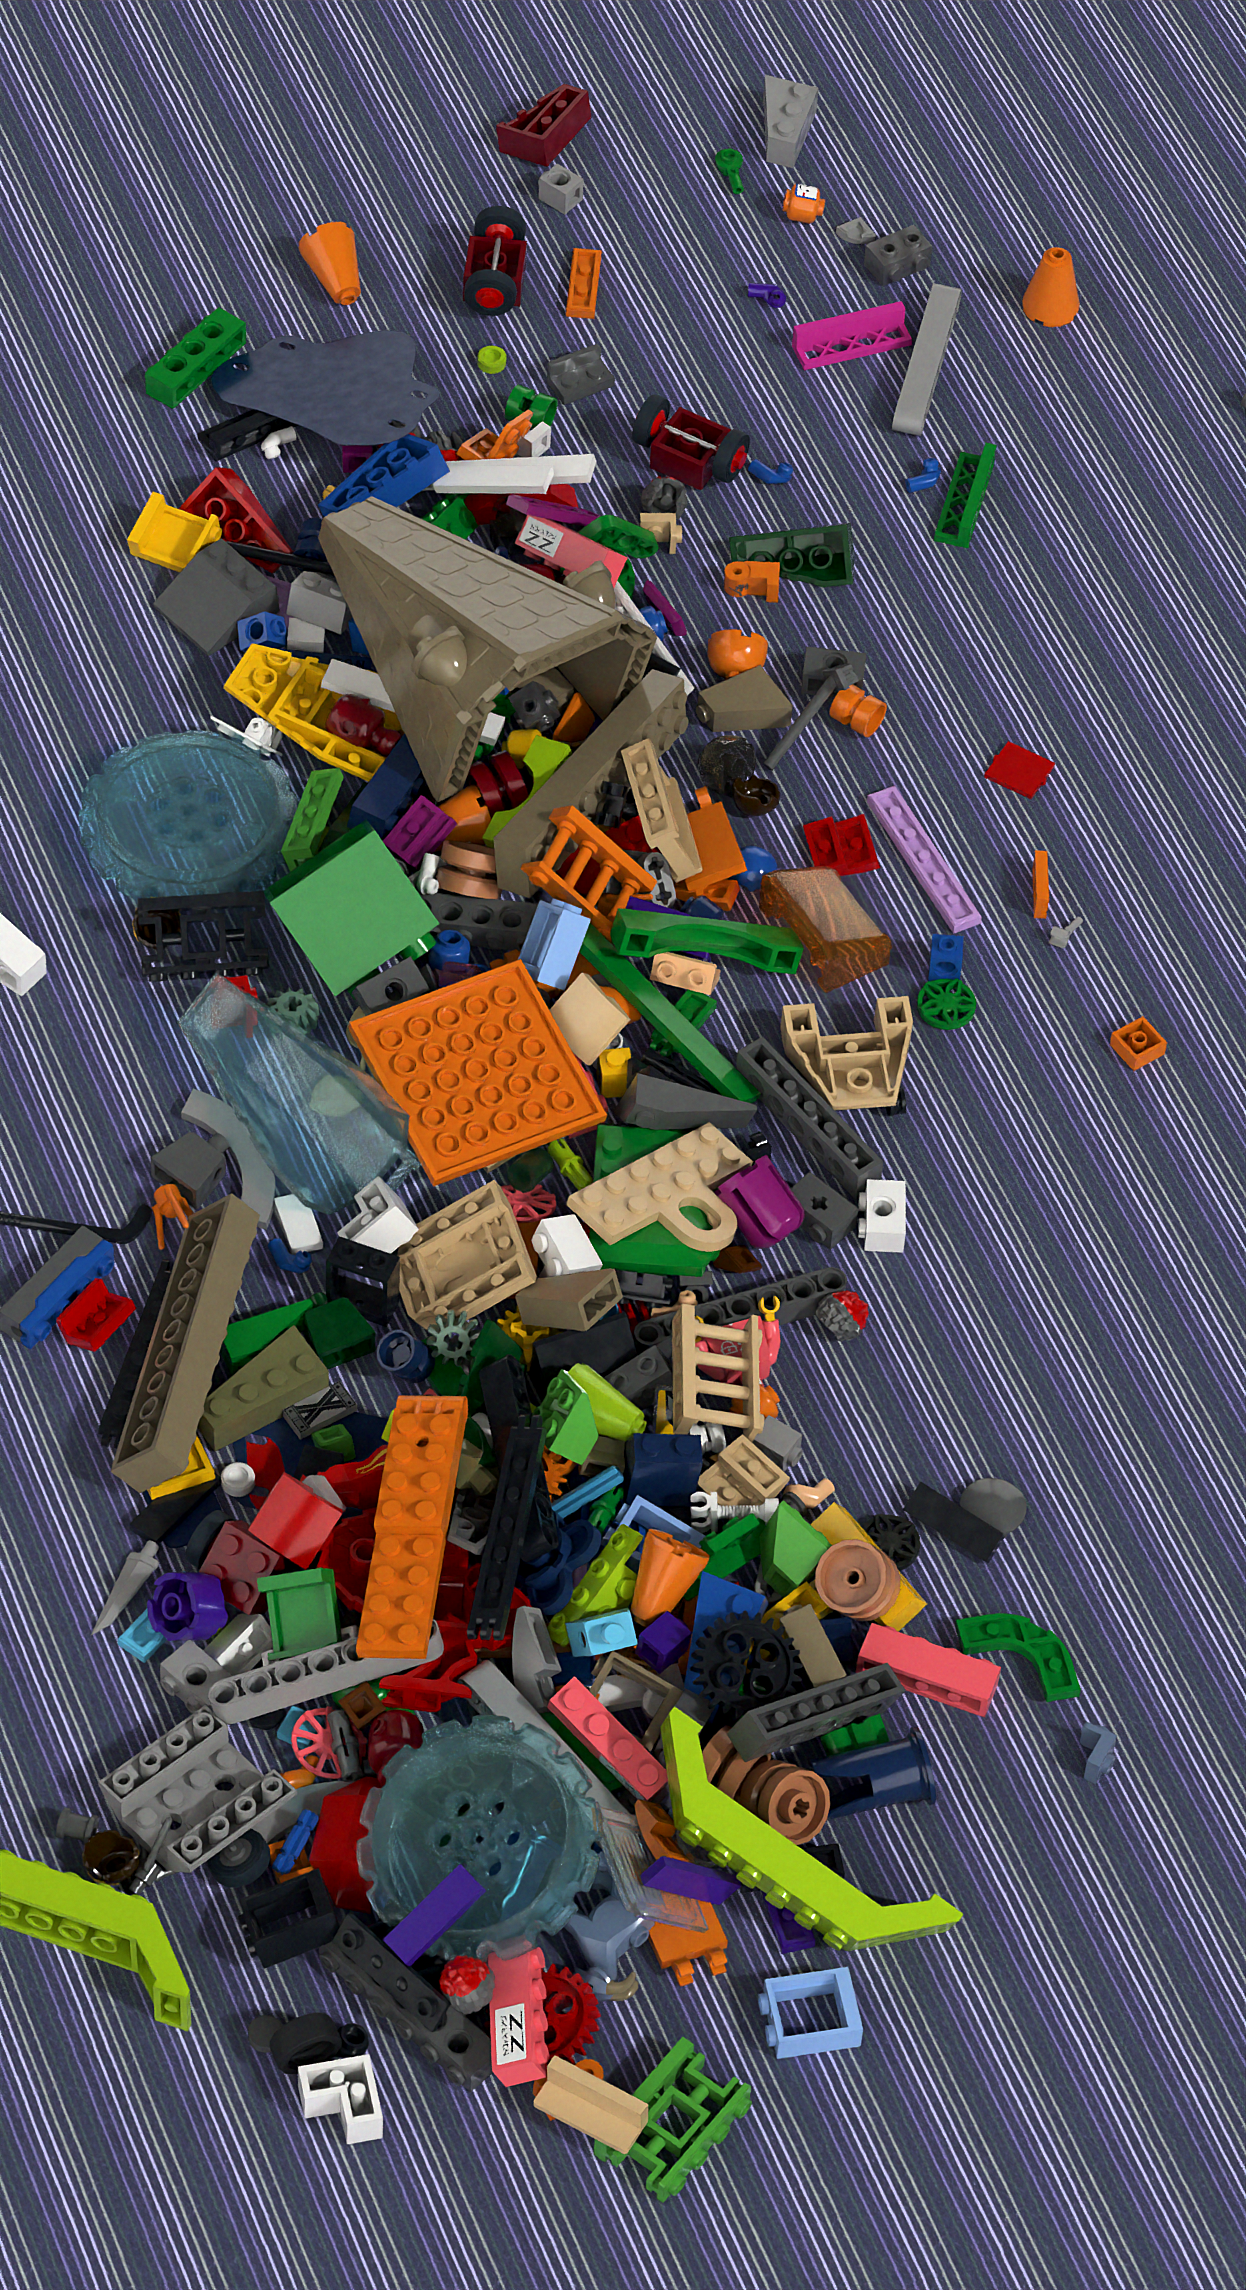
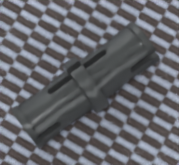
(349, 1765)

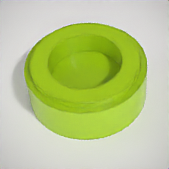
(491, 359)

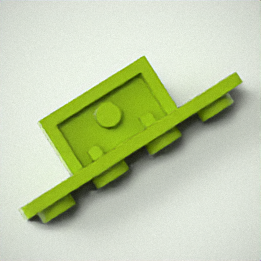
(604, 1587)

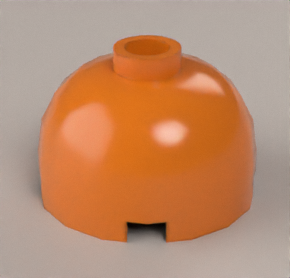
(734, 654)

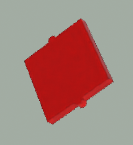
(1019, 770)

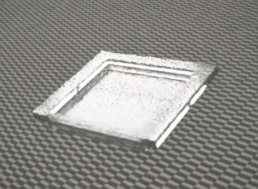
(628, 1859)

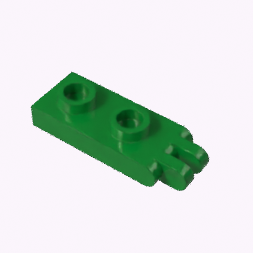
(695, 1008)

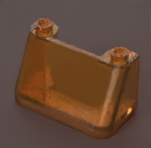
(827, 921)

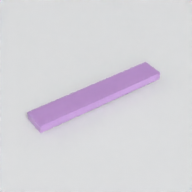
(924, 859)

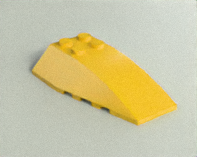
(291, 699)

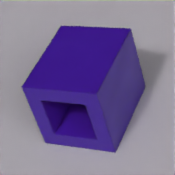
(663, 1642)

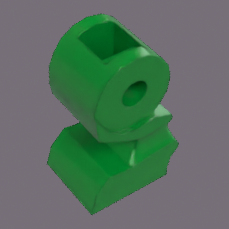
(855, 1736)

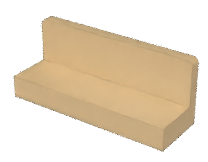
(592, 2105)

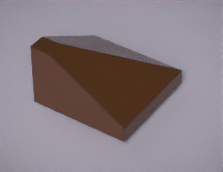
(737, 1260)
(362, 1705)

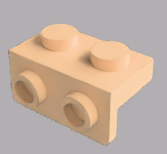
(685, 972)

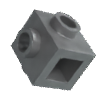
(535, 707)

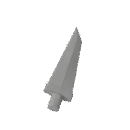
(132, 1577)

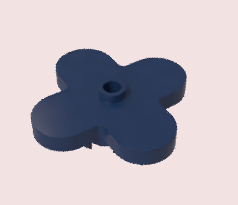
(549, 1577)

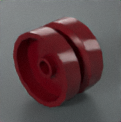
(501, 785)

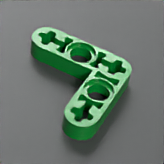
(620, 535)

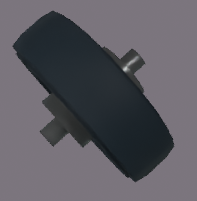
(241, 1860)

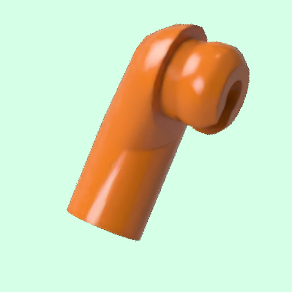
(302, 1777)

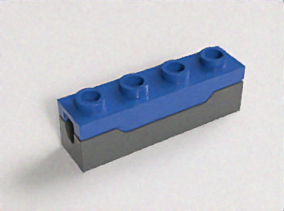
(38, 1303)

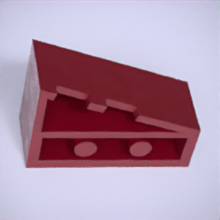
(547, 127)

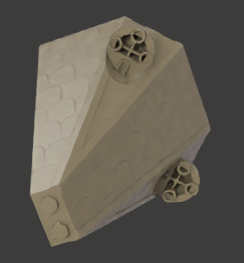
(464, 624)

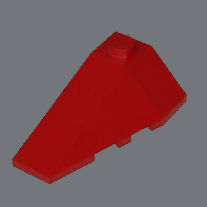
(238, 513)

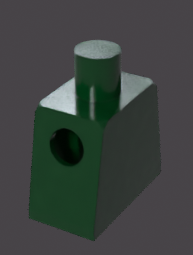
(337, 1331)

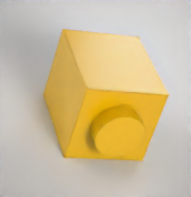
(613, 1071)

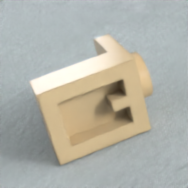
(663, 527)

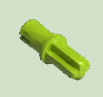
(570, 1164)

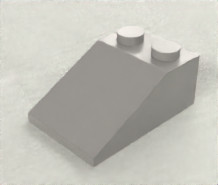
(319, 601)

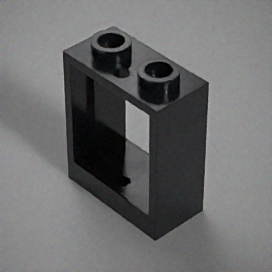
(377, 1265)
(283, 1901)

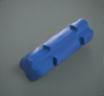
(295, 1842)

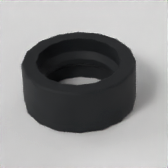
(305, 2042)

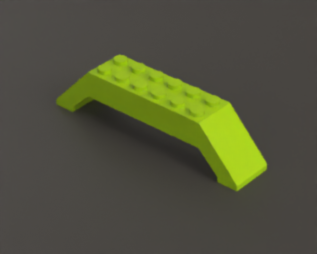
(778, 1865)
(96, 1924)

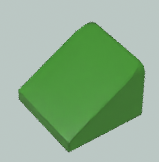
(335, 1439)

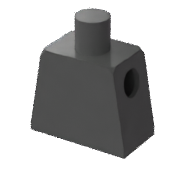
(192, 1166)

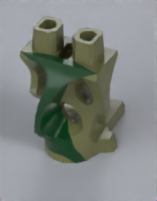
(477, 1462)

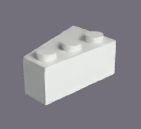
(20, 959)

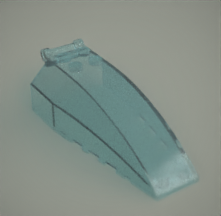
(306, 1106)

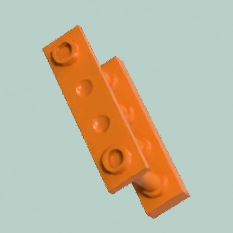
(600, 847)

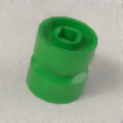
(524, 398)

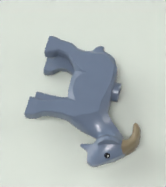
(607, 1936)

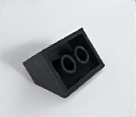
(602, 1347)

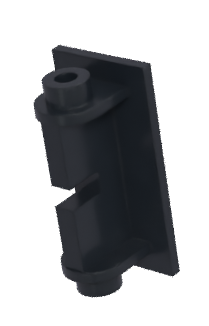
(651, 1291)

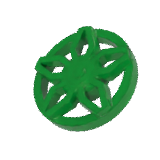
(946, 1003)

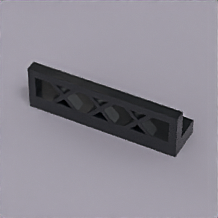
(240, 433)

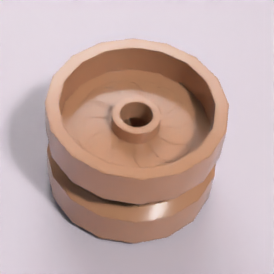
(470, 870)
(838, 1577)
(725, 1766)
(787, 1799)

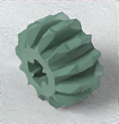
(296, 1007)
(442, 1334)

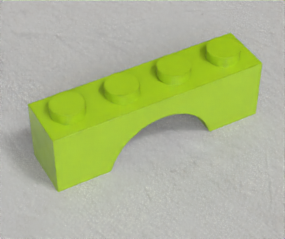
(541, 761)

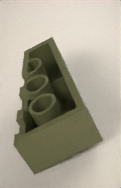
(262, 1389)

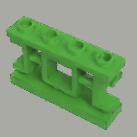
(694, 2144)

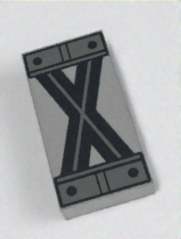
(320, 1410)

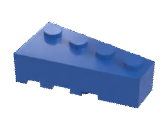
(390, 474)
(716, 1600)

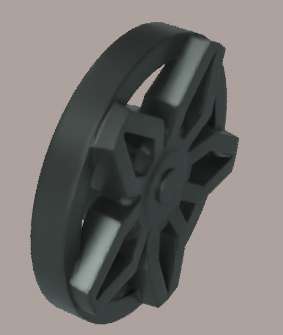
(891, 1541)

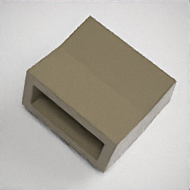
(604, 1454)

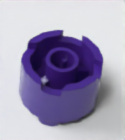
(187, 1606)

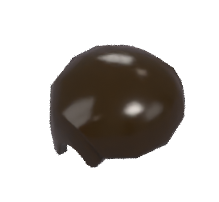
(755, 795)

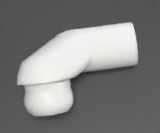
(275, 439)
(426, 881)

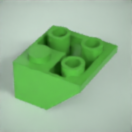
(568, 1419)
(790, 1550)

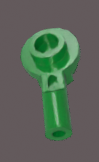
(729, 162)

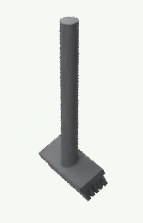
(836, 679)

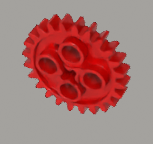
(574, 2026)

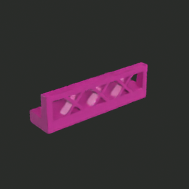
(847, 331)

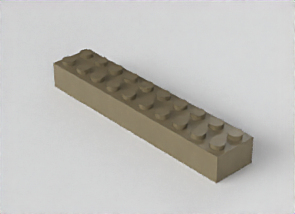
(649, 711)
(185, 1344)

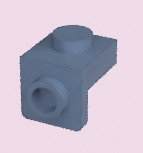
(1102, 1743)

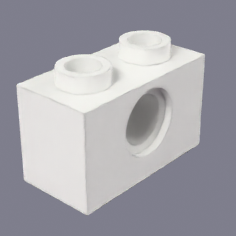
(887, 1231)

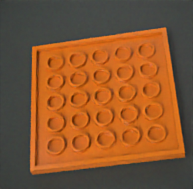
(478, 1071)

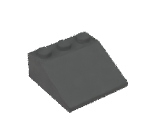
(215, 594)

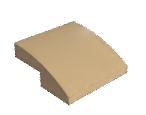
(588, 1018)
(742, 1476)

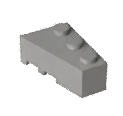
(787, 118)

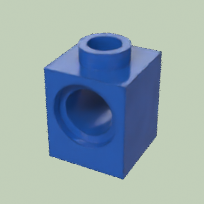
(263, 630)
(945, 957)

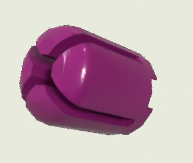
(762, 1204)

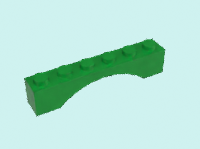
(654, 933)

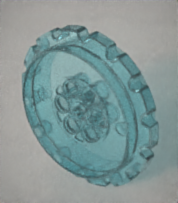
(186, 816)
(483, 1767)

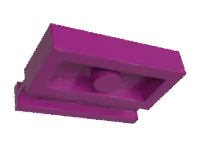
(419, 832)

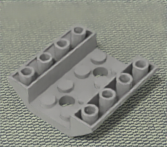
(179, 1781)

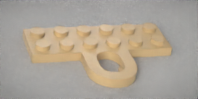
(663, 1183)

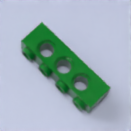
(195, 357)

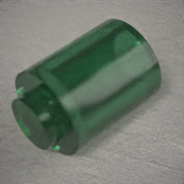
(530, 1169)

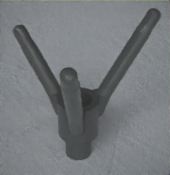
(147, 1869)

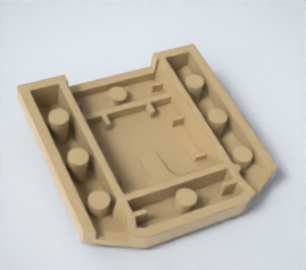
(464, 1258)

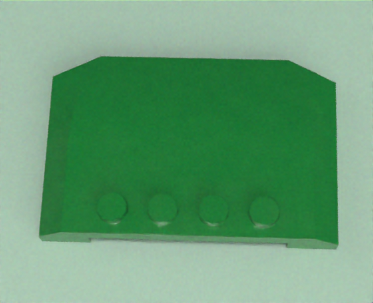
(652, 1247)

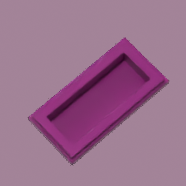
(659, 602)

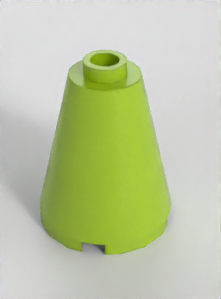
(612, 1411)

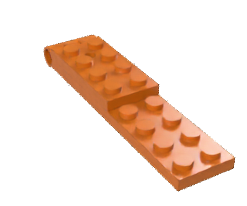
(412, 1526)

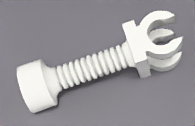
(713, 1512)

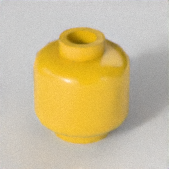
(519, 744)

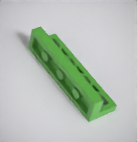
(311, 816)

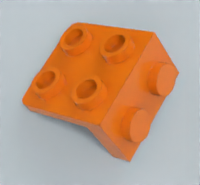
(490, 446)

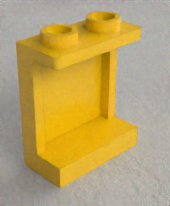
(170, 534)

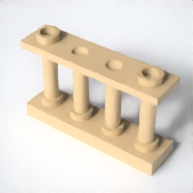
(688, 1384)

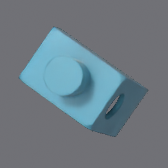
(602, 1633)

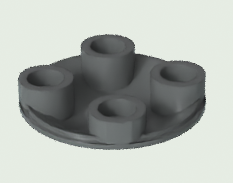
(995, 1503)

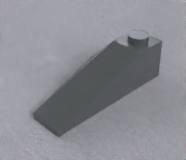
(669, 1105)

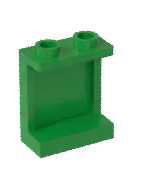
(301, 1611)

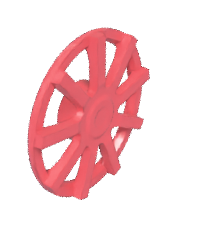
(523, 1203)
(322, 1742)

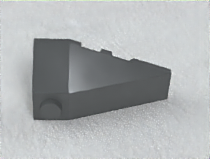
(471, 1520)

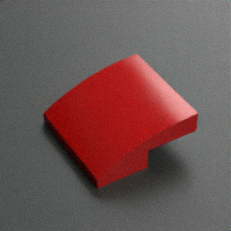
(842, 845)
(295, 1520)

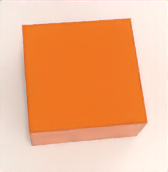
(1138, 1043)

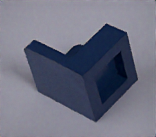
(839, 1633)

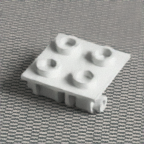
(258, 735)

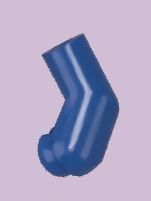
(771, 476)
(927, 477)
(286, 1261)

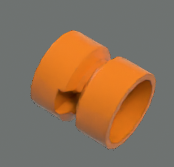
(861, 711)

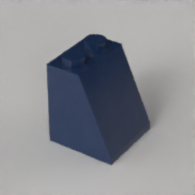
(662, 1468)

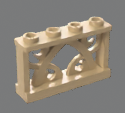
(661, 810)

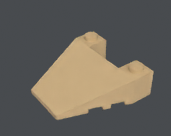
(851, 1068)

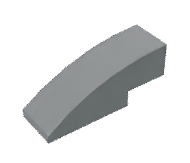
(533, 1658)

